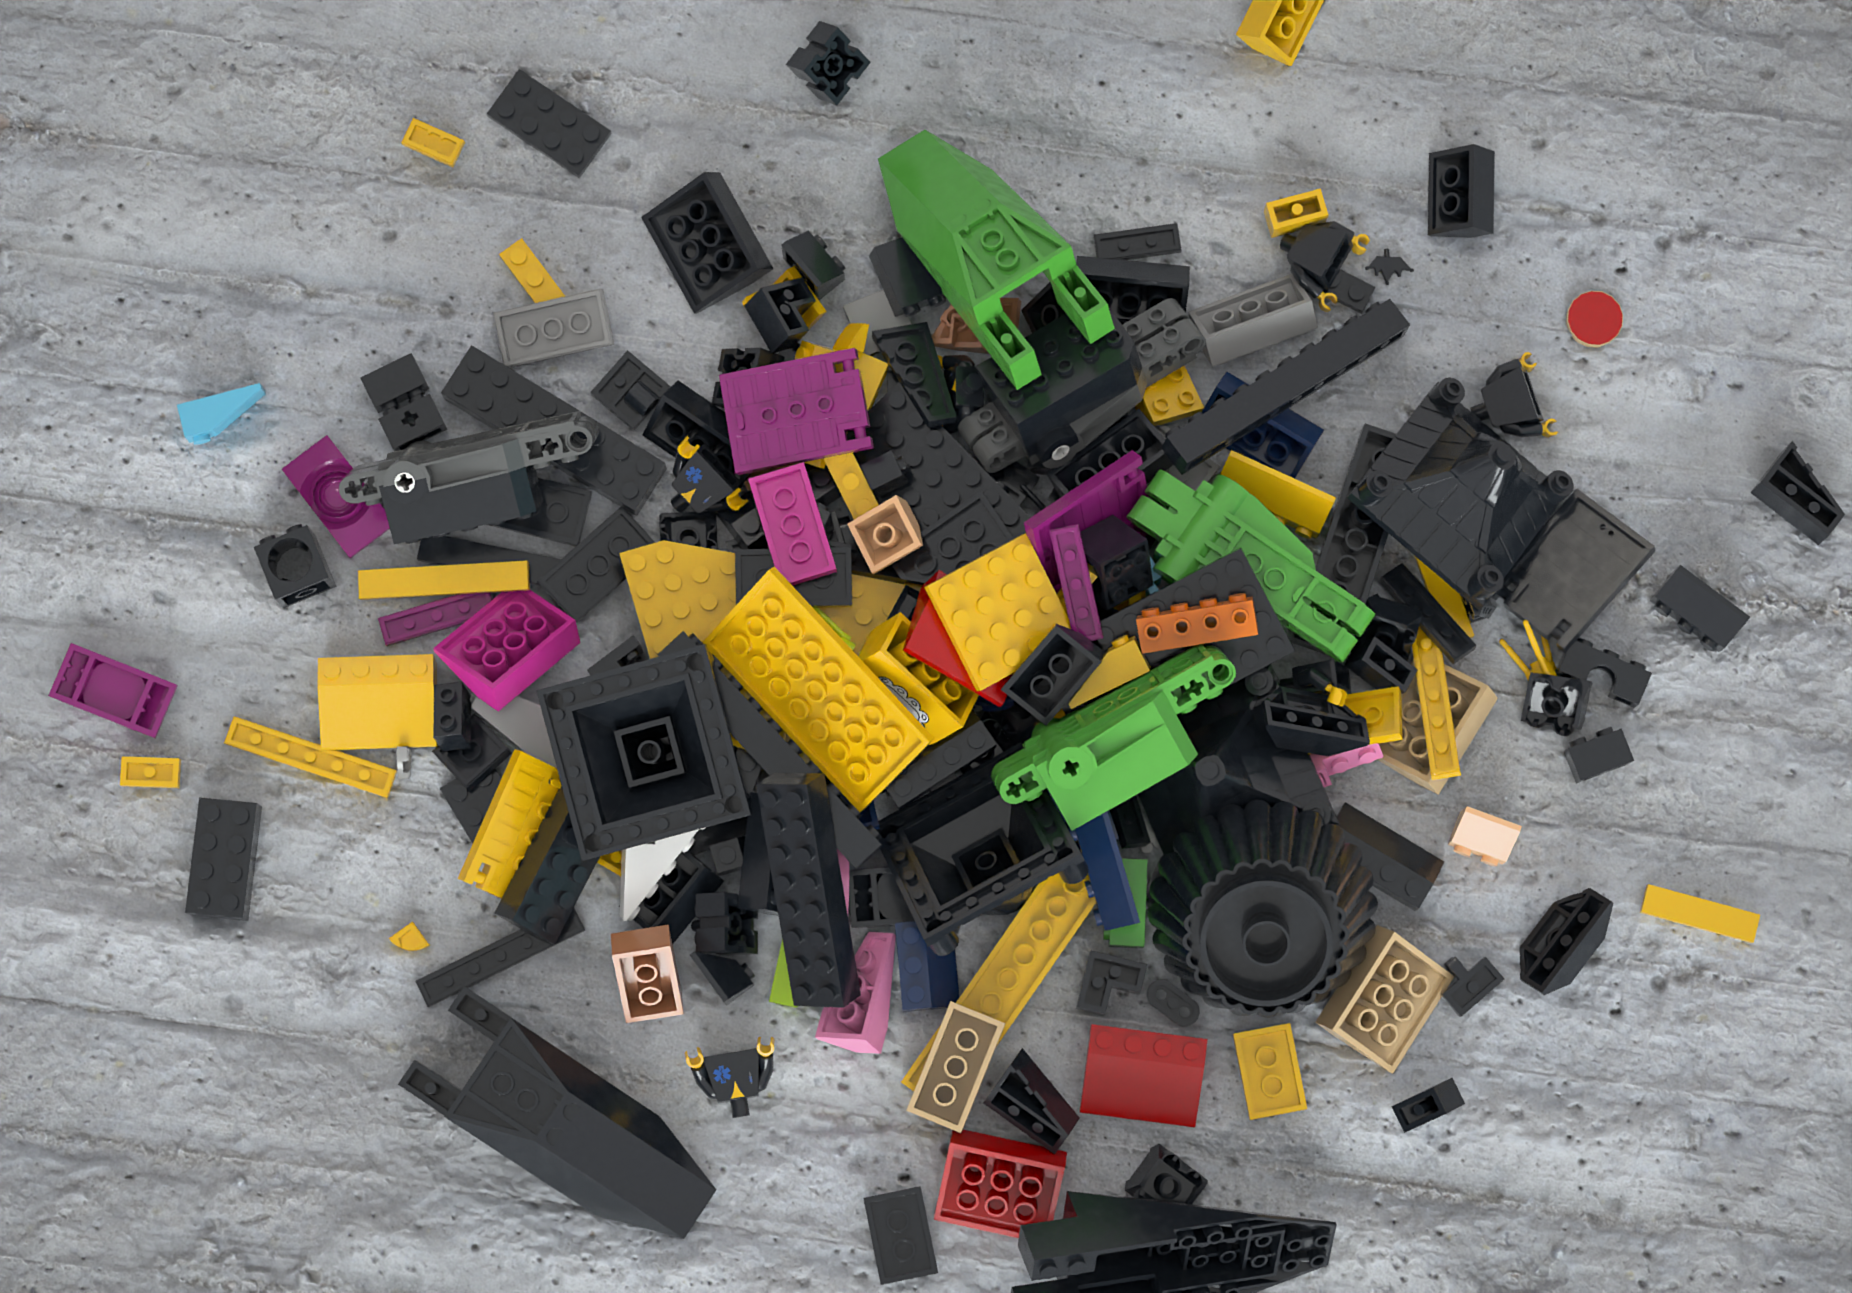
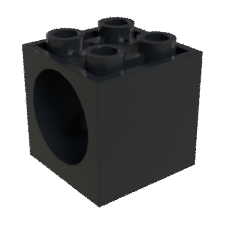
(1119, 560)
(313, 583)

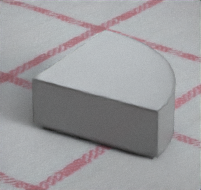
(404, 762)

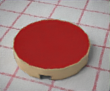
(1594, 319)

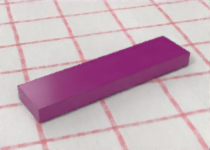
(1076, 581)
(431, 617)

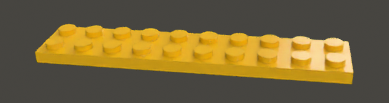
(1021, 957)

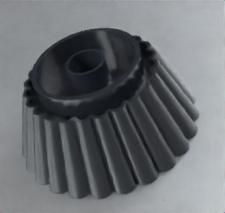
(1262, 909)

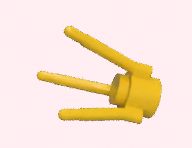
(1542, 665)

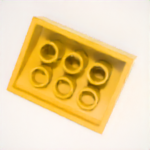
(376, 701)

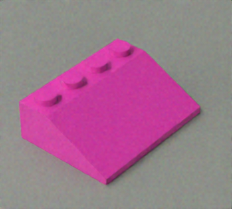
(508, 645)

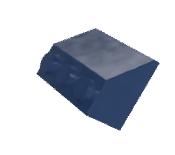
(925, 978)

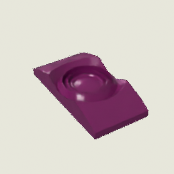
(317, 479)
(113, 690)

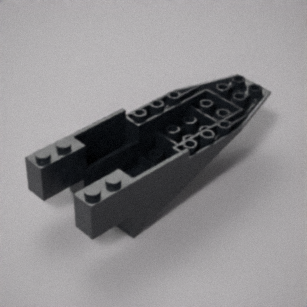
(567, 1126)
(1167, 1248)

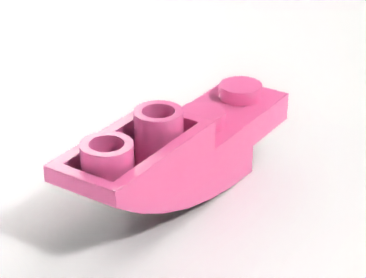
(1343, 761)

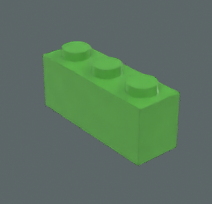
(1132, 935)

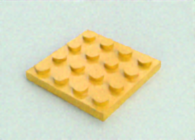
(997, 610)

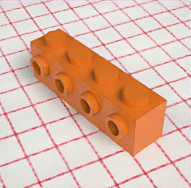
(1197, 624)

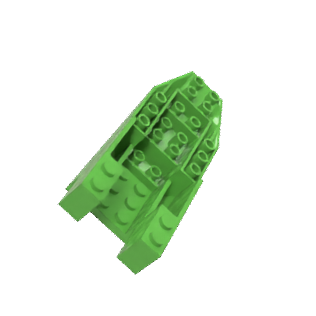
(982, 245)

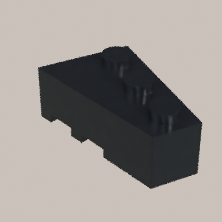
(1798, 496)
(1032, 1103)

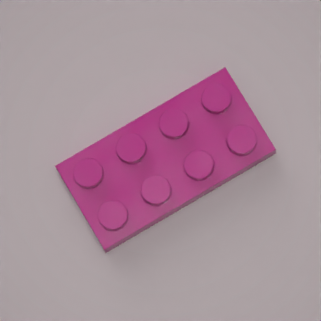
(792, 524)

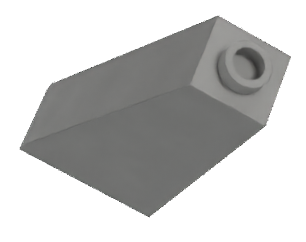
(521, 724)

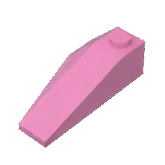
(864, 1021)

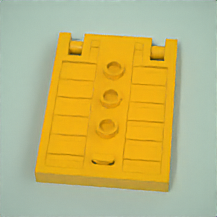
(510, 823)

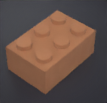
(647, 973)

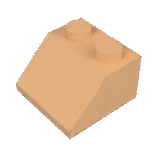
(886, 533)
(1483, 836)

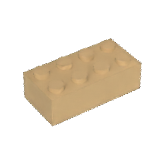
(956, 1067)

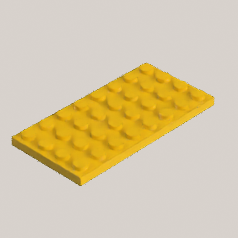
(817, 689)

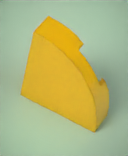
(409, 938)

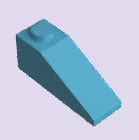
(214, 413)

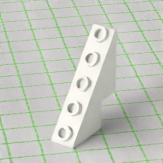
(643, 868)

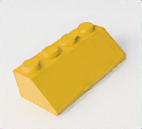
(1278, 27)
(1282, 495)

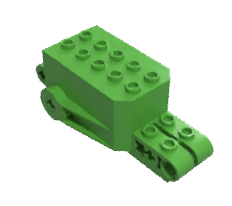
(1225, 517)
(1117, 741)

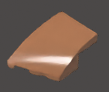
(956, 335)

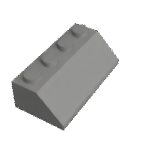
(1254, 319)

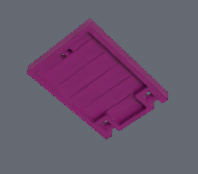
(795, 411)
(1105, 494)

